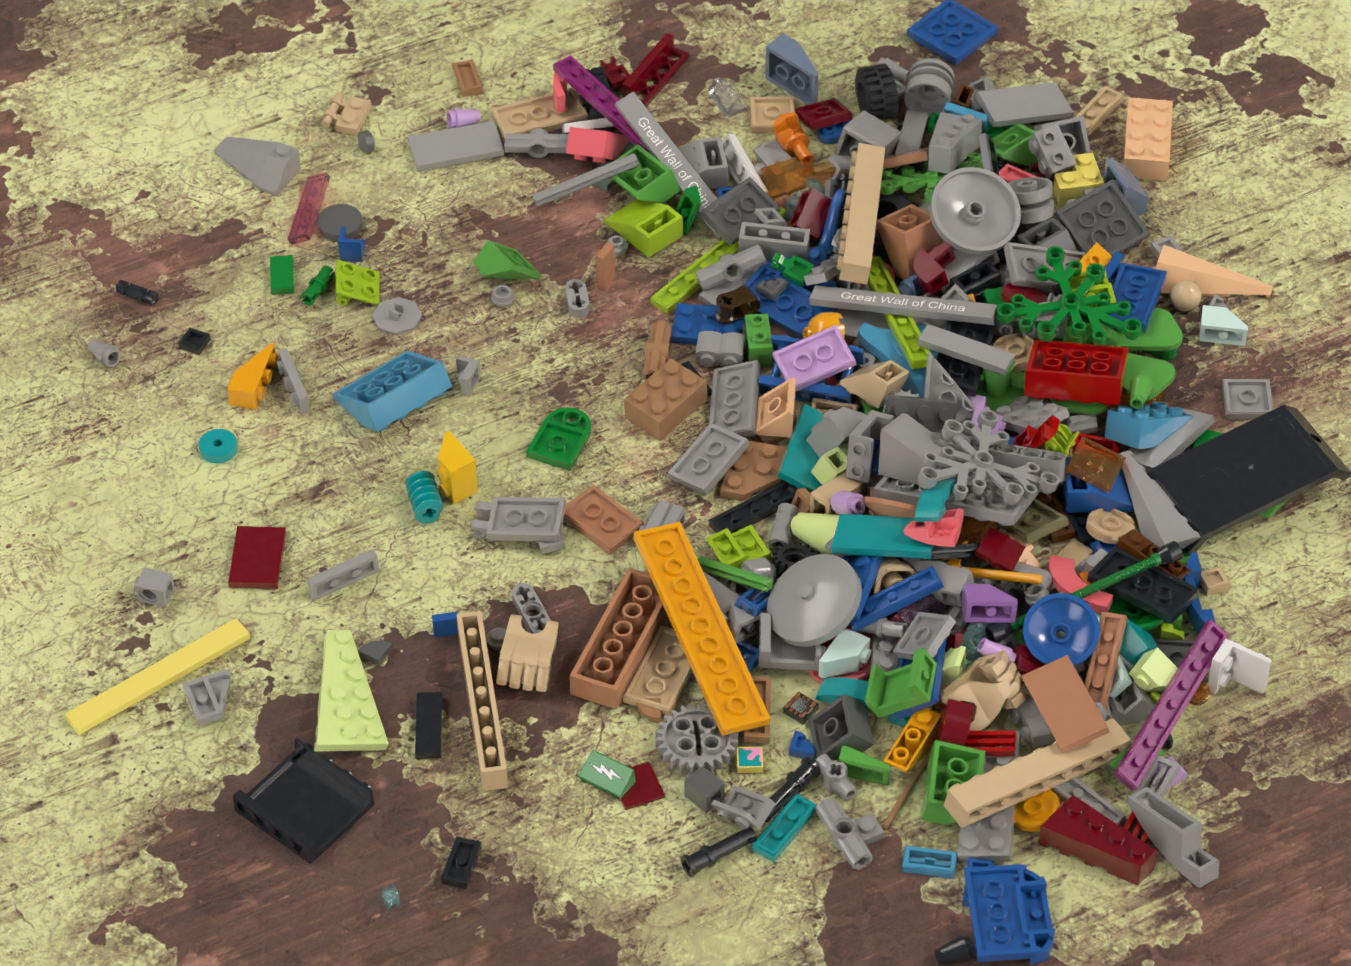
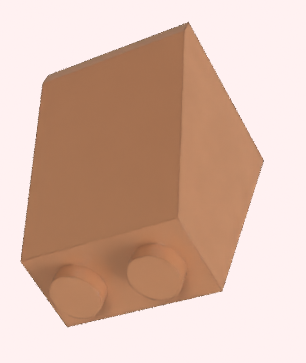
(905, 235)

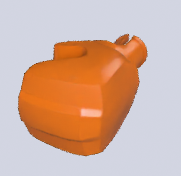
(792, 137)

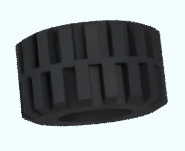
(877, 91)

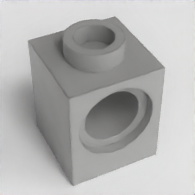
(154, 587)

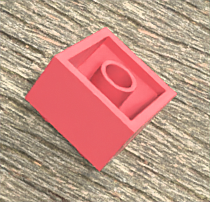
(595, 144)

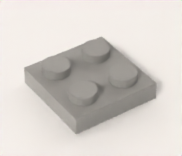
(924, 632)

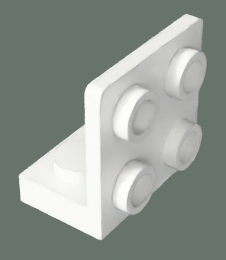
(1240, 665)

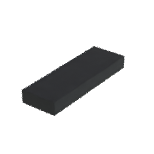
(428, 725)

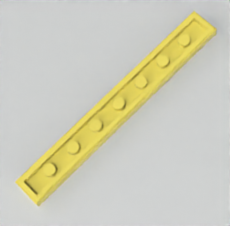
(157, 676)

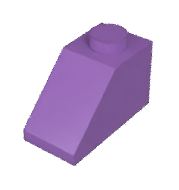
(987, 604)

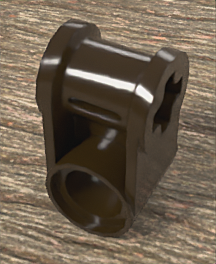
(737, 303)

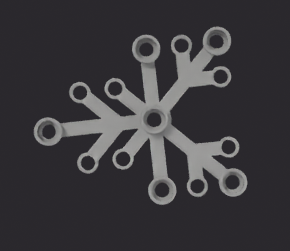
(982, 463)

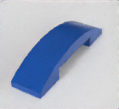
(1195, 613)

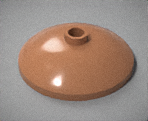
(886, 507)

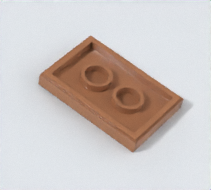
(601, 519)

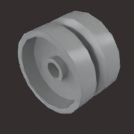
(1034, 199)

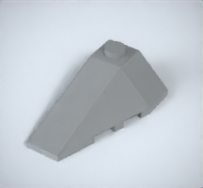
(264, 162)

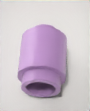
(848, 503)

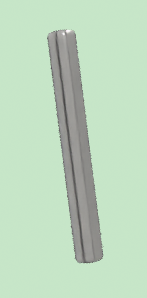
(585, 180)

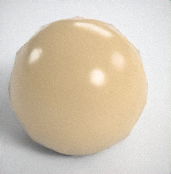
(1185, 296)

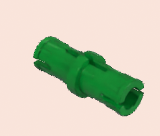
(317, 285)

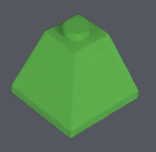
(1014, 145)
(504, 263)

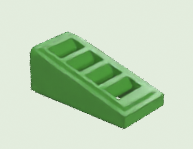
(864, 766)

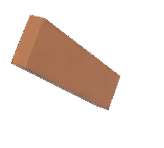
(1105, 657)

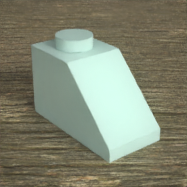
(1222, 327)
(845, 654)

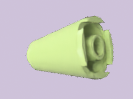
(815, 529)

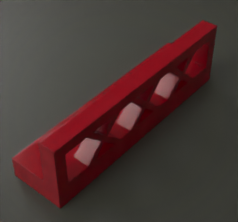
(648, 70)

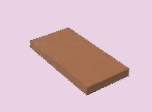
(1065, 704)

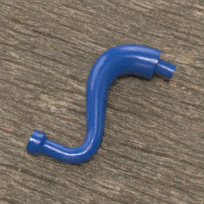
(824, 248)

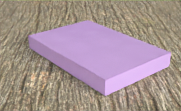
(814, 358)

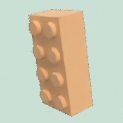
(1148, 138)

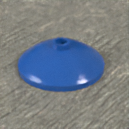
(1064, 614)

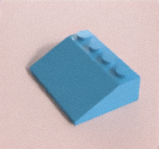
(394, 390)

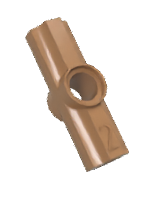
(657, 348)

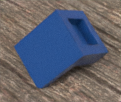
(350, 249)

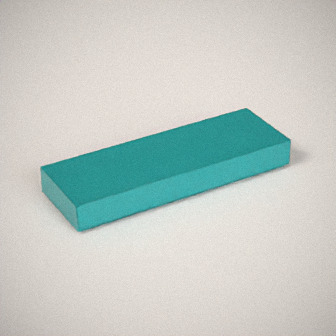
(784, 828)

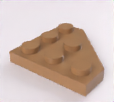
(753, 471)

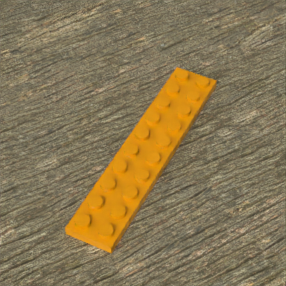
(701, 629)

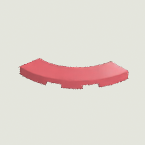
(1068, 581)

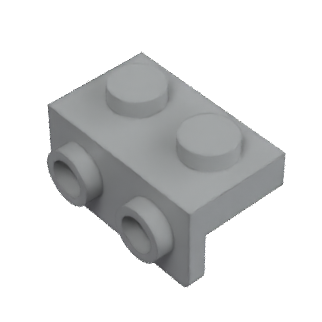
(744, 808)

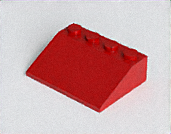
(1076, 372)

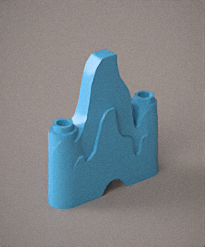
(885, 347)

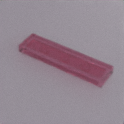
(308, 208)

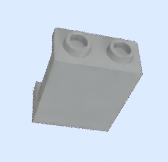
(861, 445)
(781, 655)

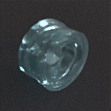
(390, 896)

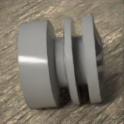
(929, 86)

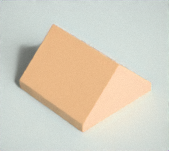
(777, 410)

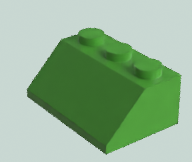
(648, 180)
(947, 766)

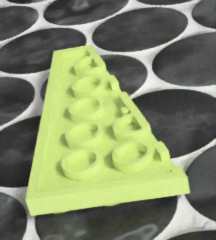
(346, 704)

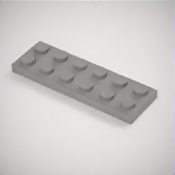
(993, 835)

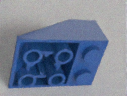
(1085, 497)

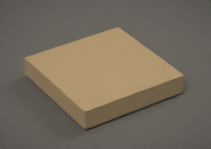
(767, 110)

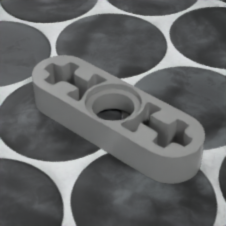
(533, 603)

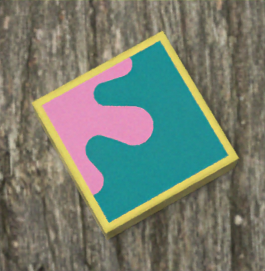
(749, 760)

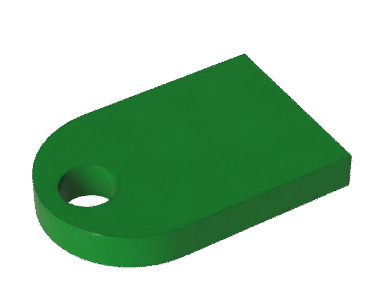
(559, 440)

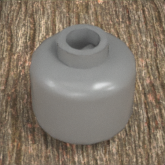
(759, 566)

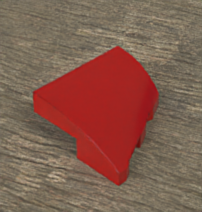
(1034, 437)

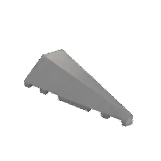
(1154, 509)
(1131, 703)

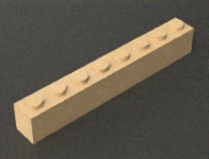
(861, 213)
(482, 701)
(1031, 776)

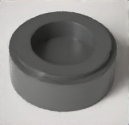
(366, 141)

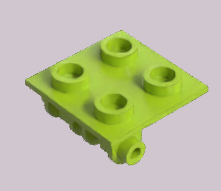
(356, 283)
(1062, 440)

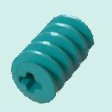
(424, 496)

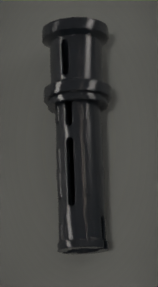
(795, 782)
(708, 855)

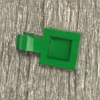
(792, 269)

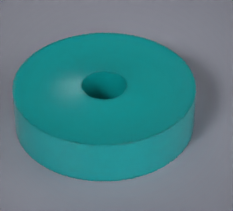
(218, 446)

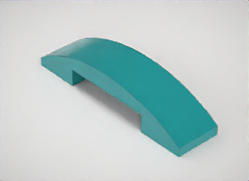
(932, 501)
(835, 687)

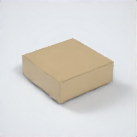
(1214, 581)

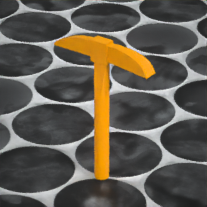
(999, 575)

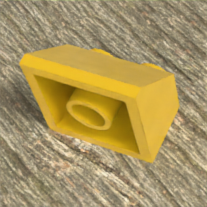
(456, 470)

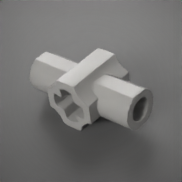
(836, 777)

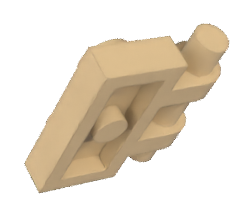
(352, 117)

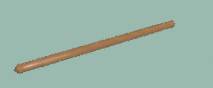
(907, 790)

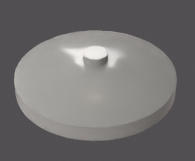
(974, 210)
(814, 600)

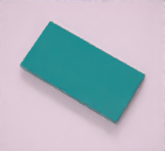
(799, 455)
(877, 537)

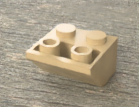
(876, 382)

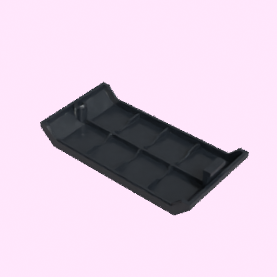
(1247, 472)

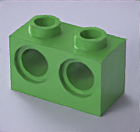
(758, 339)

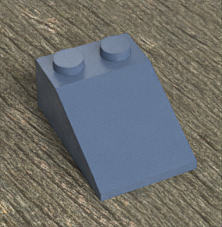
(791, 69)

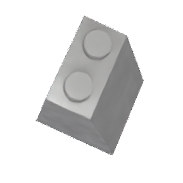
(867, 130)
(903, 448)

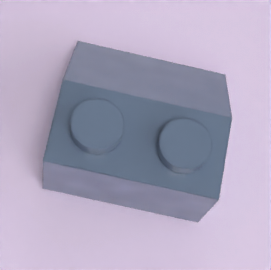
(1127, 184)

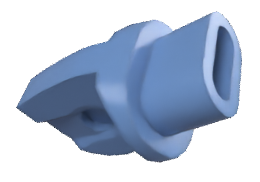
(910, 286)

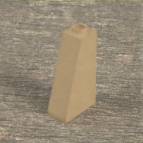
(821, 497)

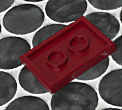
(257, 557)

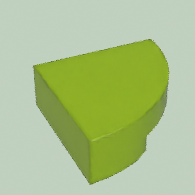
(1168, 632)

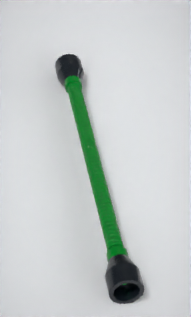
(1166, 554)

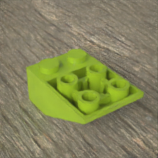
(647, 225)

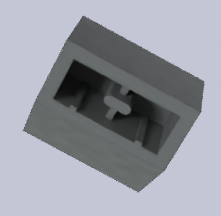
(1048, 234)

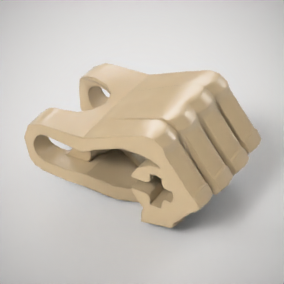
(527, 656)
(989, 686)

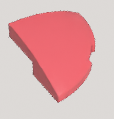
(939, 533)

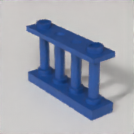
(816, 390)

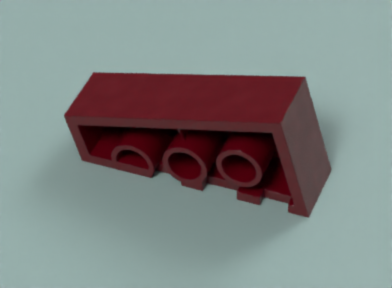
(1098, 841)

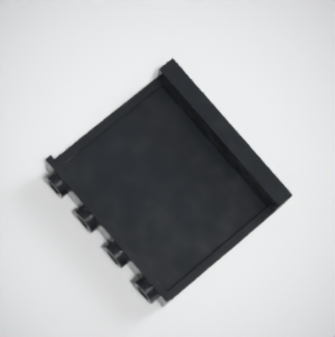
(306, 802)

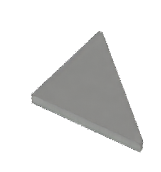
(941, 386)

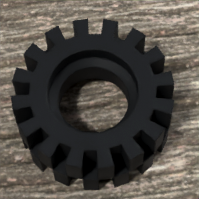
(788, 555)

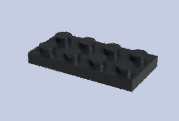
(963, 373)
(1149, 590)

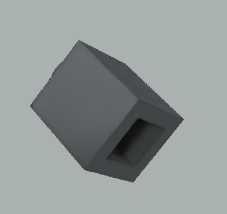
(703, 788)

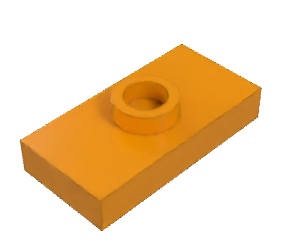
(1095, 255)

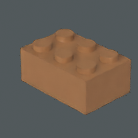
(665, 399)

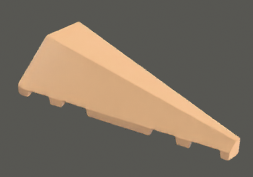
(1208, 276)

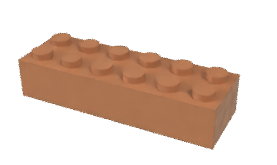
(619, 641)

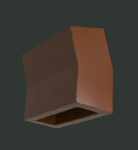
(963, 96)

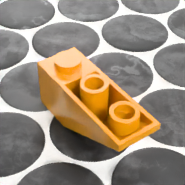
(250, 380)
(914, 740)

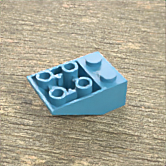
(1144, 426)

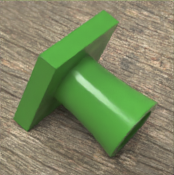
(998, 388)

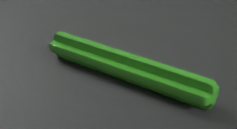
(735, 574)

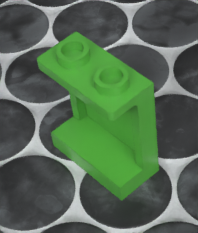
(901, 687)

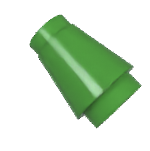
(1140, 389)

